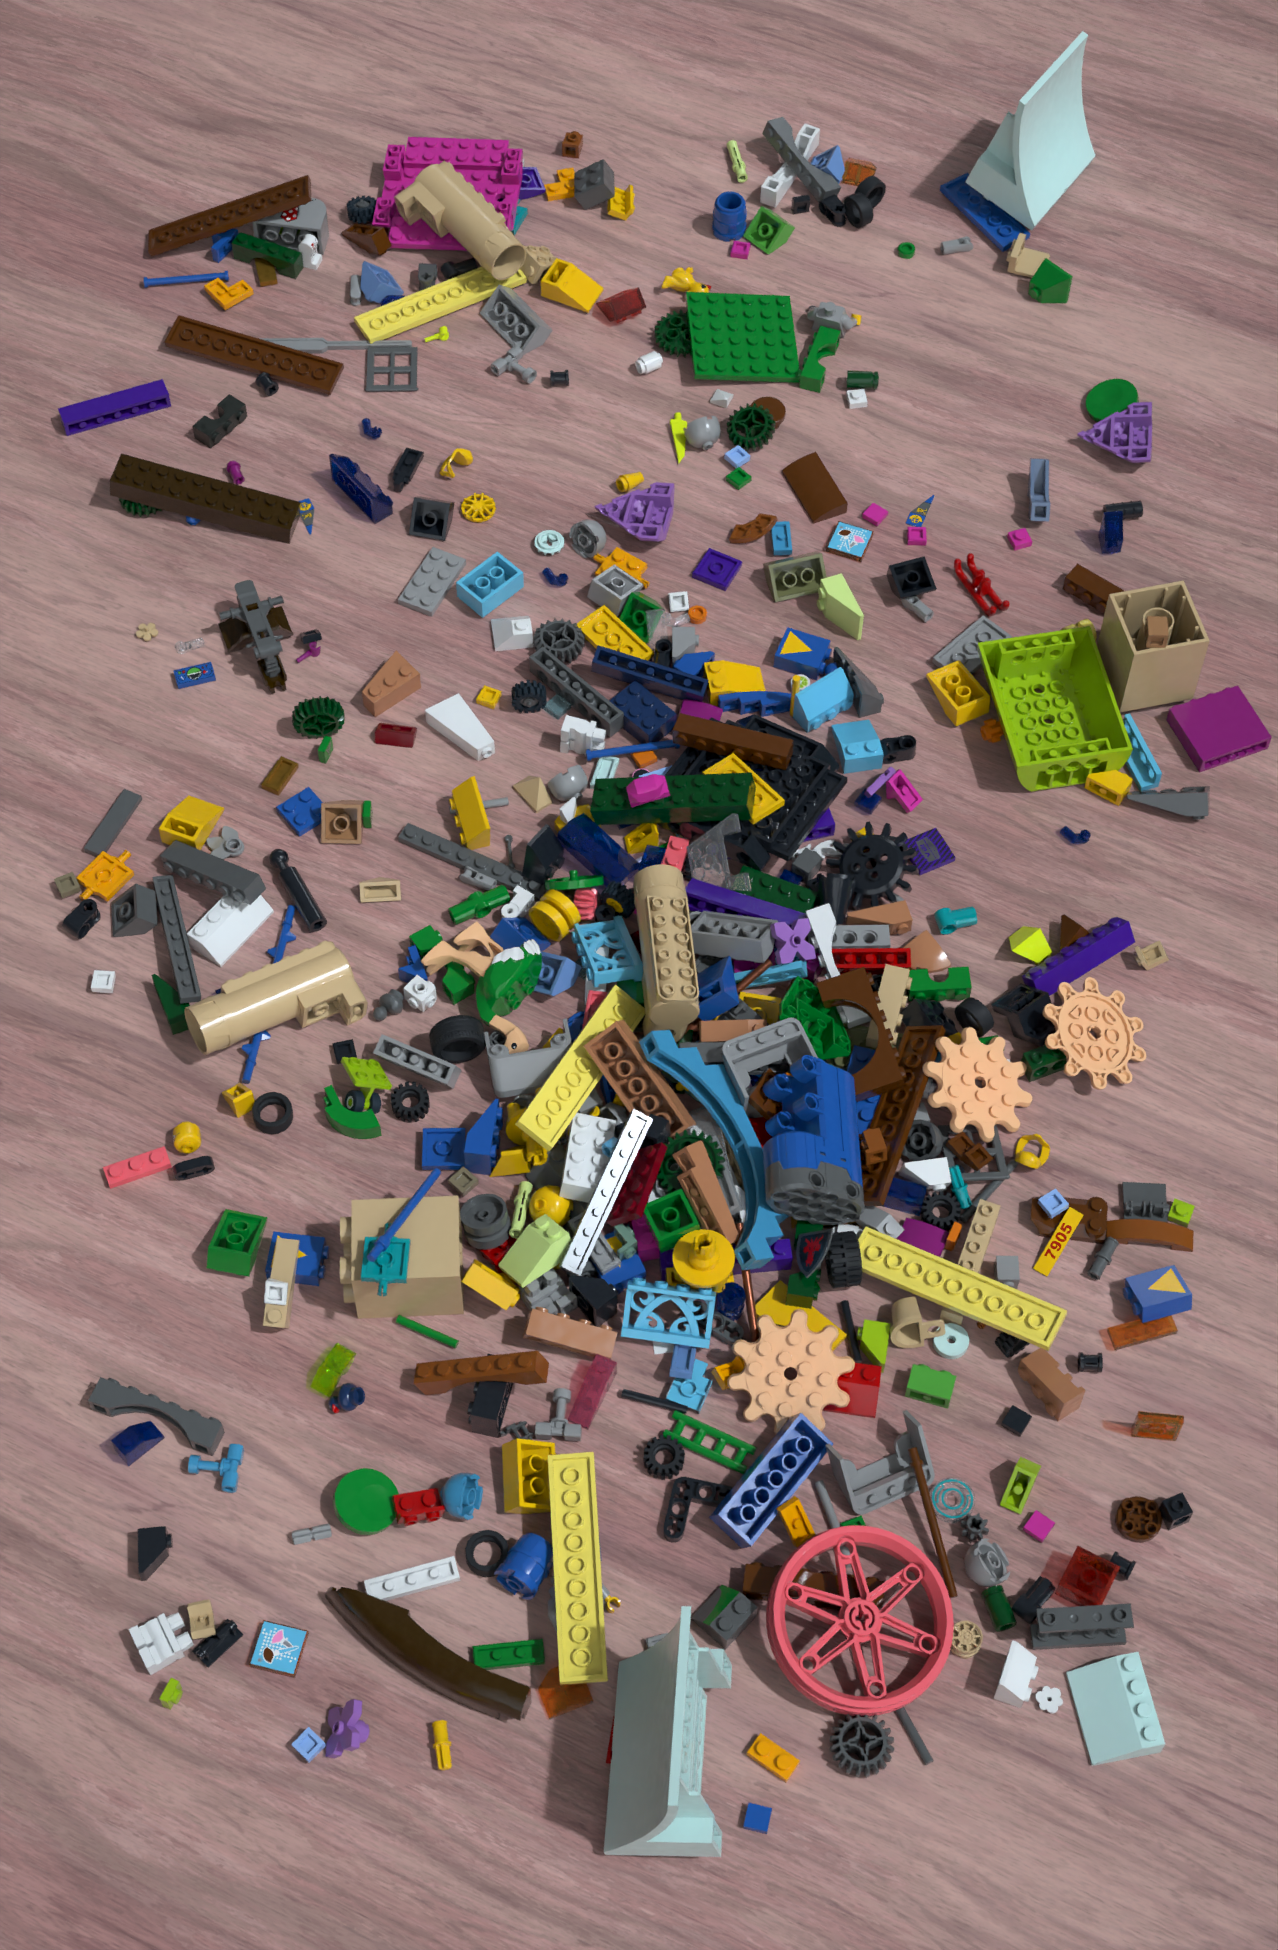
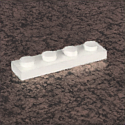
(413, 1579)

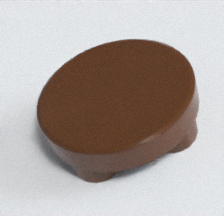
(775, 408)
(1138, 1519)

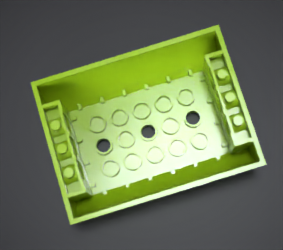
(1076, 696)

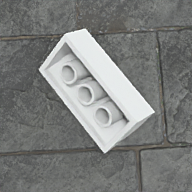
(227, 927)

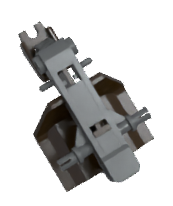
(260, 626)

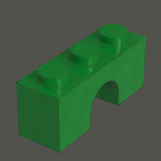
(955, 986)

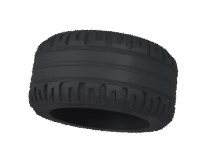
(457, 1039)

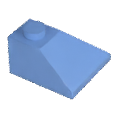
(830, 162)
(378, 283)
(556, 974)

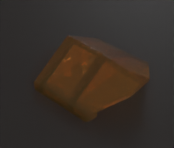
(857, 171)
(562, 1698)

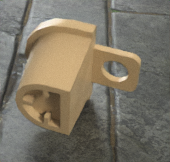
(907, 1324)

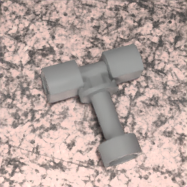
(511, 363)
(559, 1426)

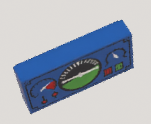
(194, 675)

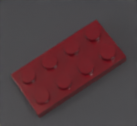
(637, 1185)

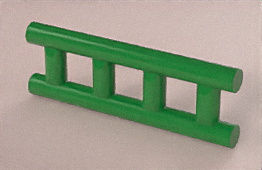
(714, 1454)

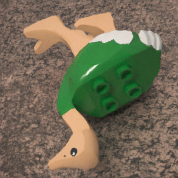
(503, 977)

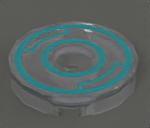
(957, 1488)

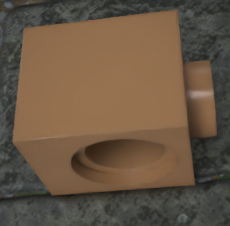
(1156, 632)

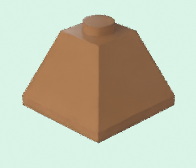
(342, 822)

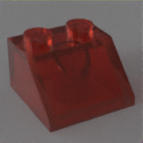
(622, 305)

